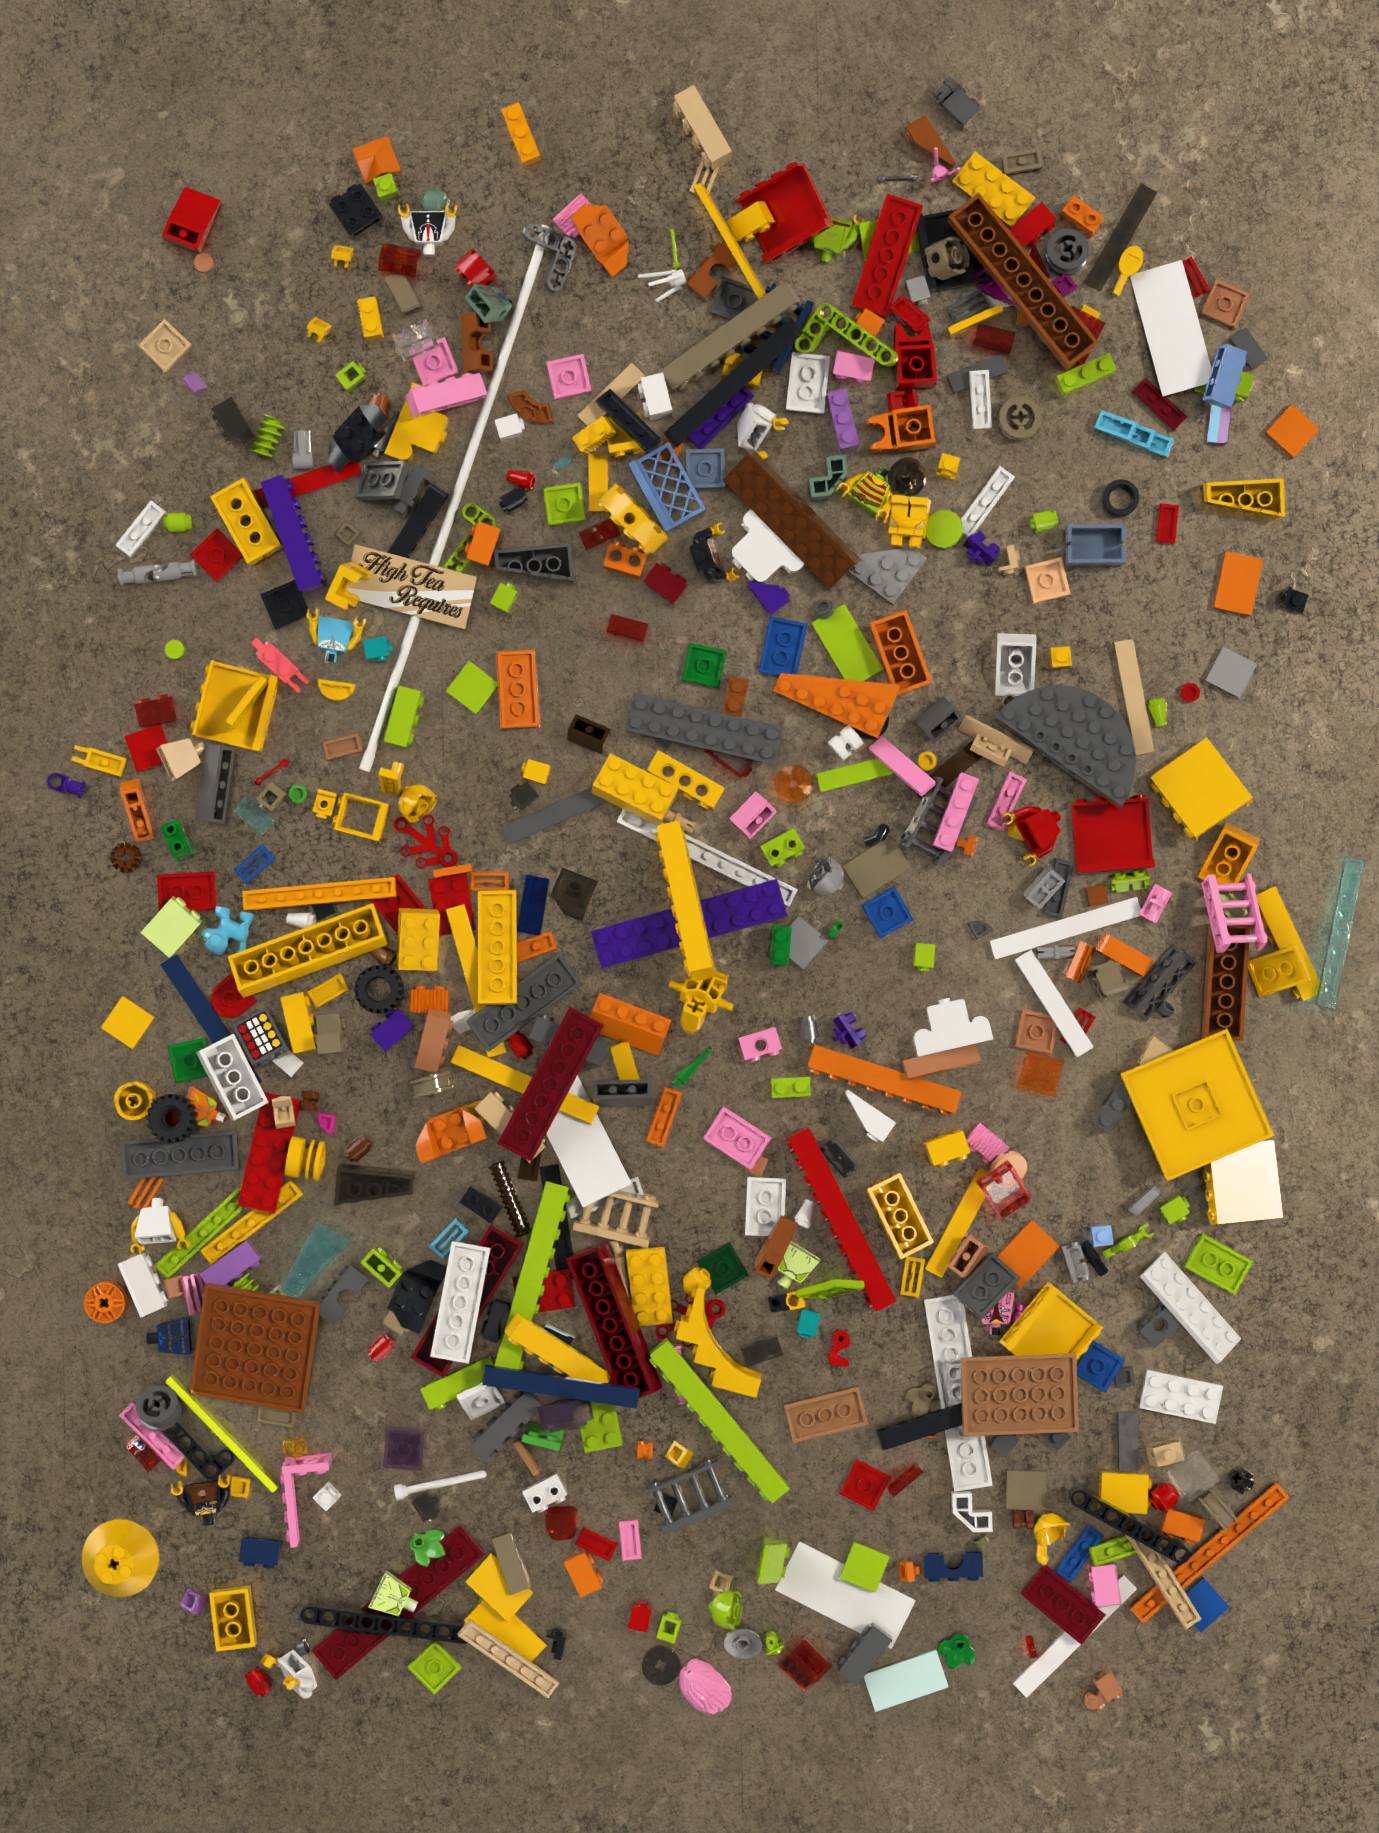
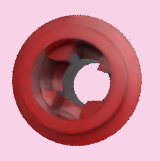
(523, 479)

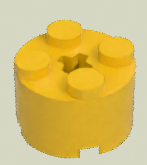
(124, 1104)

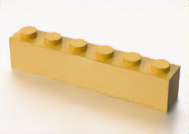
(1283, 934)
(554, 1351)

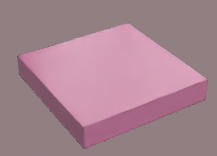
(436, 364)
(569, 377)

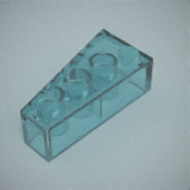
(315, 1254)

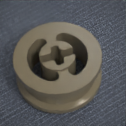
(1017, 403)
(431, 1084)
(1218, 1510)

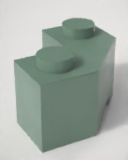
(825, 486)

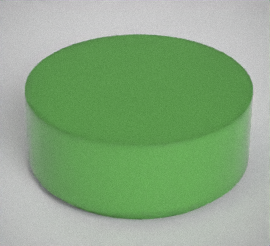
(298, 794)

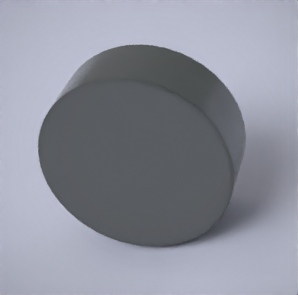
(824, 609)

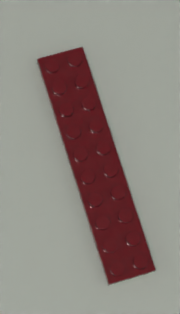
(347, 1647)

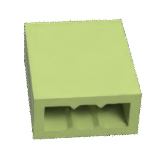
(172, 926)

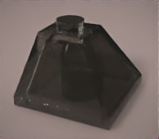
(573, 893)

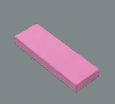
(1006, 801)

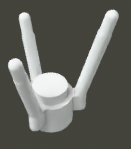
(674, 277)

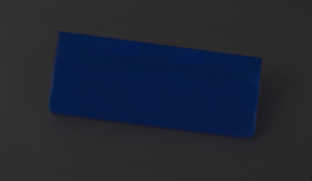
(533, 905)

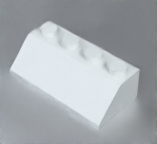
(232, 1077)

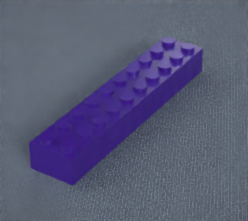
(658, 931)

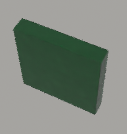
(724, 1267)

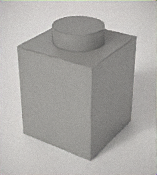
(918, 291)

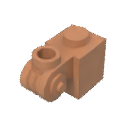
(1107, 1690)

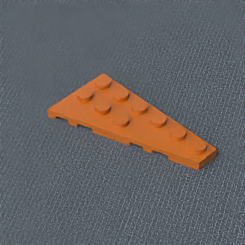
(850, 701)

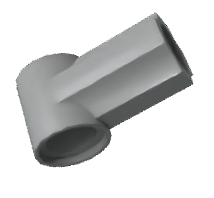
(302, 452)

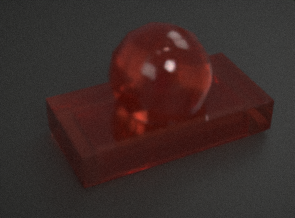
(599, 534)

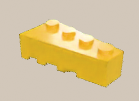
(1257, 496)

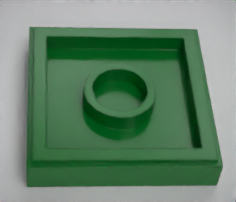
(704, 665)
(185, 1060)

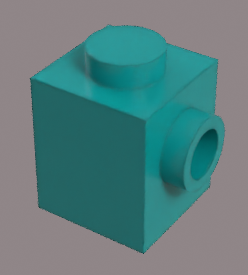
(377, 649)

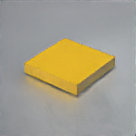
(127, 1022)

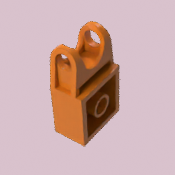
(897, 430)

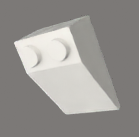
(1015, 663)
(872, 1120)

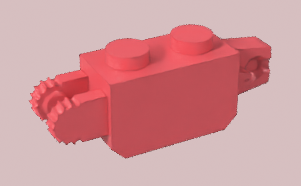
(278, 663)

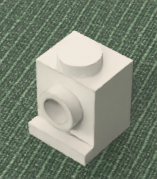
(327, 1496)

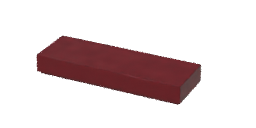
(1159, 404)

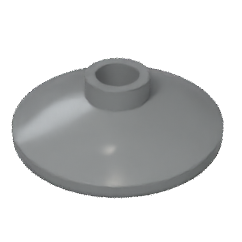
(743, 1643)

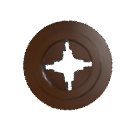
(132, 863)

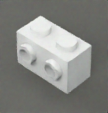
(545, 1492)

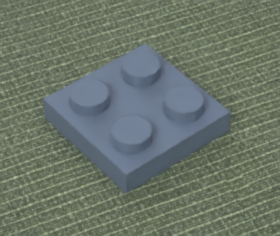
(705, 467)

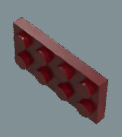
(1063, 1604)

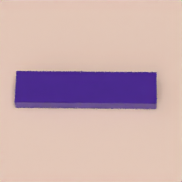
(720, 419)

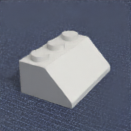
(143, 1284)

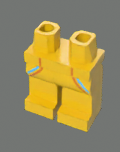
(908, 520)

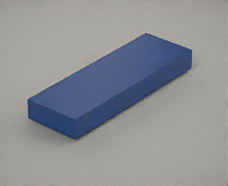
(1078, 1553)

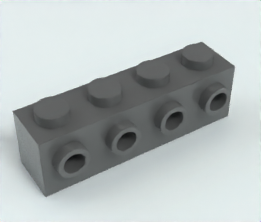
(215, 784)

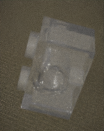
(415, 340)

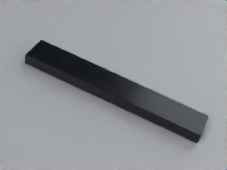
(563, 1246)

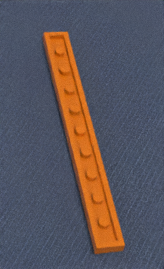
(1214, 1548)

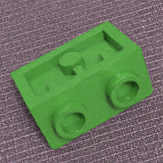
(536, 1436)

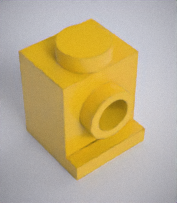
(948, 466)
(331, 799)

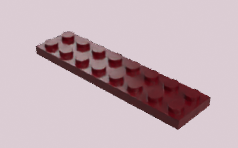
(550, 1083)

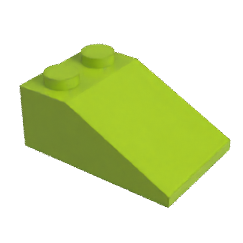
(772, 1560)

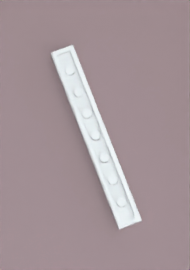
(1065, 928)
(1063, 1648)

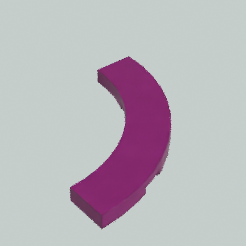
(1063, 284)

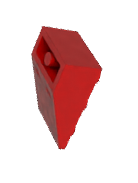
(191, 220)

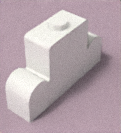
(950, 1028)

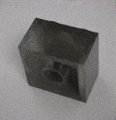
(233, 423)

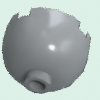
(827, 877)

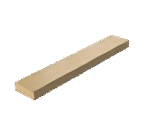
(1134, 696)
(1166, 1582)
(508, 1658)

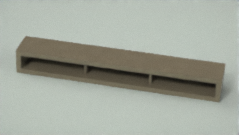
(730, 336)

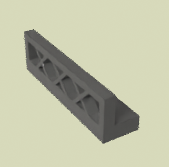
(1157, 980)

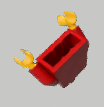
(1037, 828)

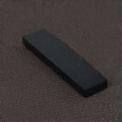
(628, 420)

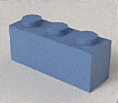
(1225, 376)

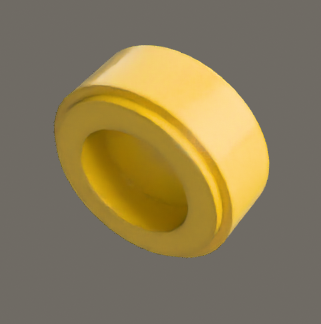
(926, 761)

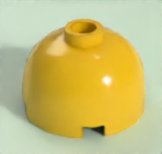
(416, 801)

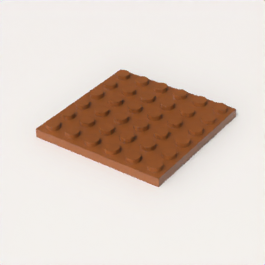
(255, 1347)

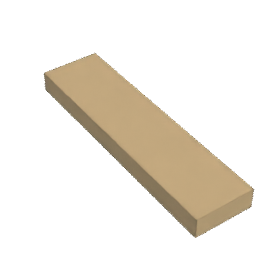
(621, 386)

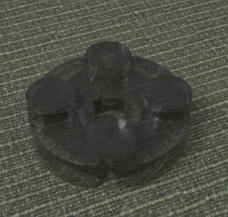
(651, 1659)

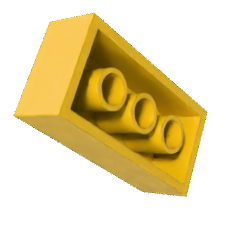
(634, 790)

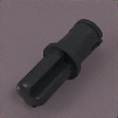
(1093, 1257)

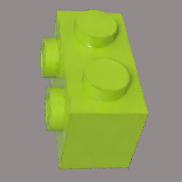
(782, 848)
(382, 1267)

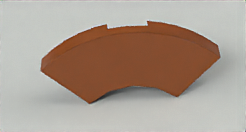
(530, 409)

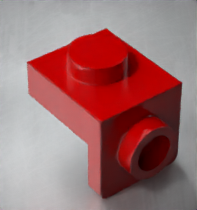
(902, 399)

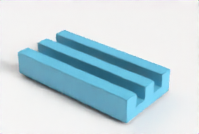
(437, 1250)

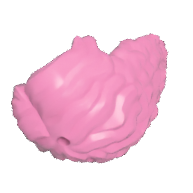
(704, 1687)

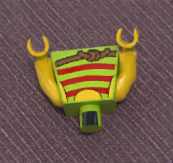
(869, 492)

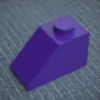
(770, 596)

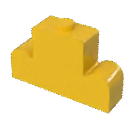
(420, 432)

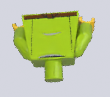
(836, 238)

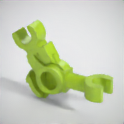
(1128, 1242)

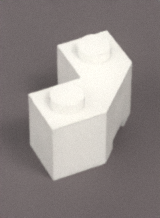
(976, 1520)

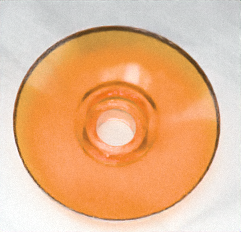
(789, 774)

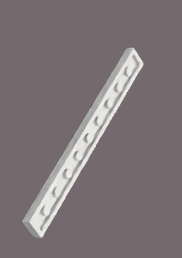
(711, 857)

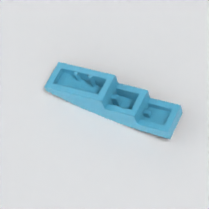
(1134, 434)

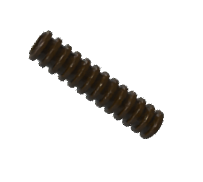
(510, 1199)

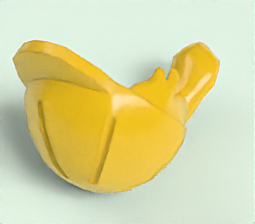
(1047, 1531)

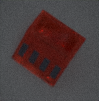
(805, 1663)

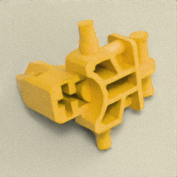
(700, 998)

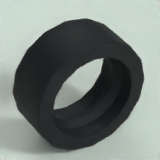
(1120, 512)

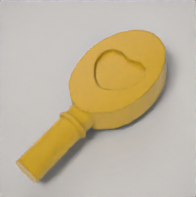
(1128, 266)

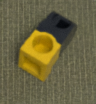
(786, 1302)

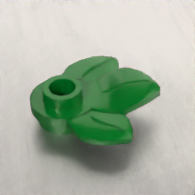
(957, 1654)

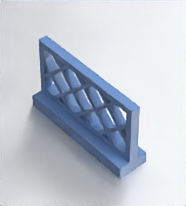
(652, 495)

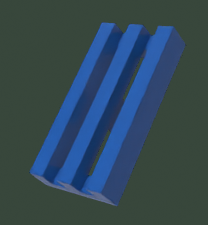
(260, 869)

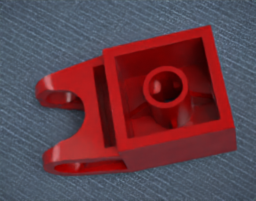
(916, 351)

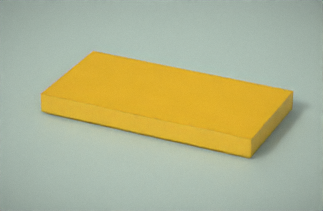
(513, 1633)

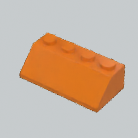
(631, 1024)

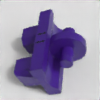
(979, 550)
(846, 1033)

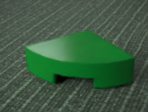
(835, 929)

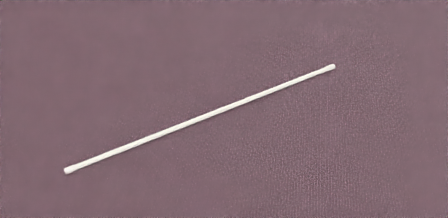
(369, 754)

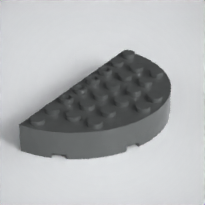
(1077, 735)

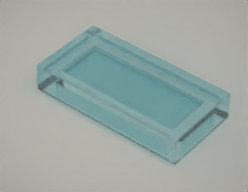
(254, 815)

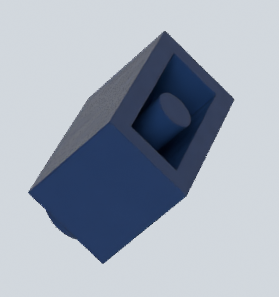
(260, 1551)

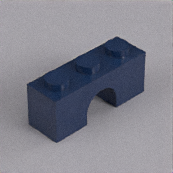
(970, 1567)

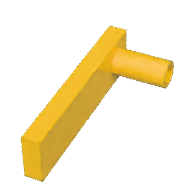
(391, 779)

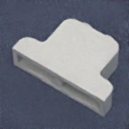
(762, 552)

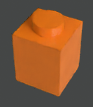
(870, 321)

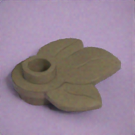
(921, 1402)

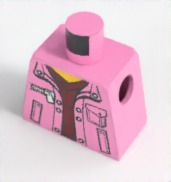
(999, 1314)

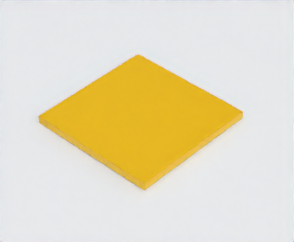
(1197, 1105)

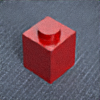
(640, 1616)

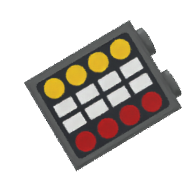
(261, 1038)

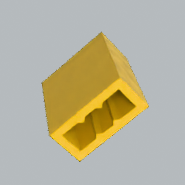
(1126, 1490)

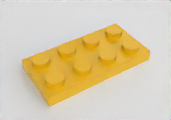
(997, 189)
(650, 1286)

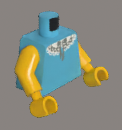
(334, 634)

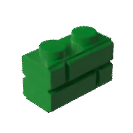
(780, 945)

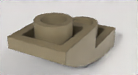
(402, 292)

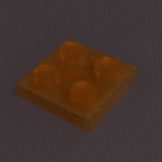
(1040, 1073)

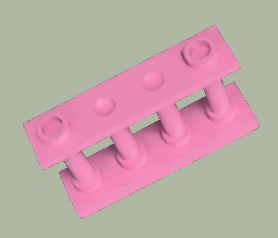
(1220, 922)

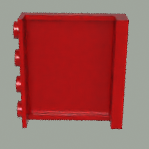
(794, 207)
(1110, 836)

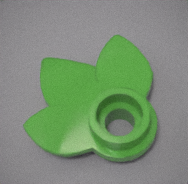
(429, 1548)

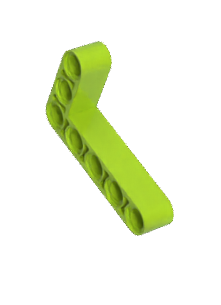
(847, 332)

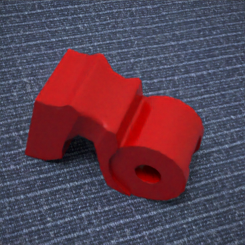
(841, 1340)

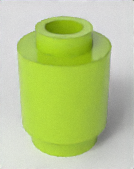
(1043, 520)
(177, 522)

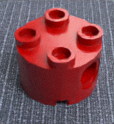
(475, 269)

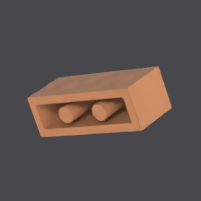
(434, 1040)

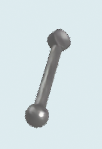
(881, 178)

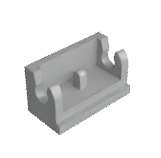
(1044, 886)

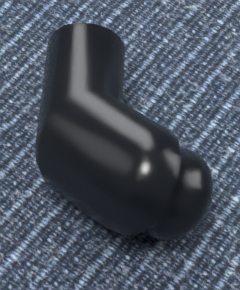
(879, 835)

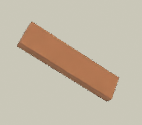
(941, 1061)

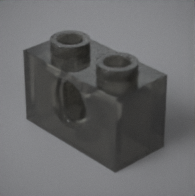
(761, 1351)

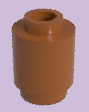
(380, 400)

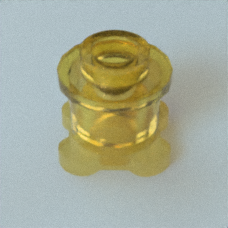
(294, 1447)

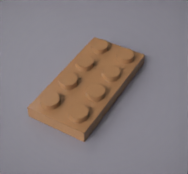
(825, 1414)

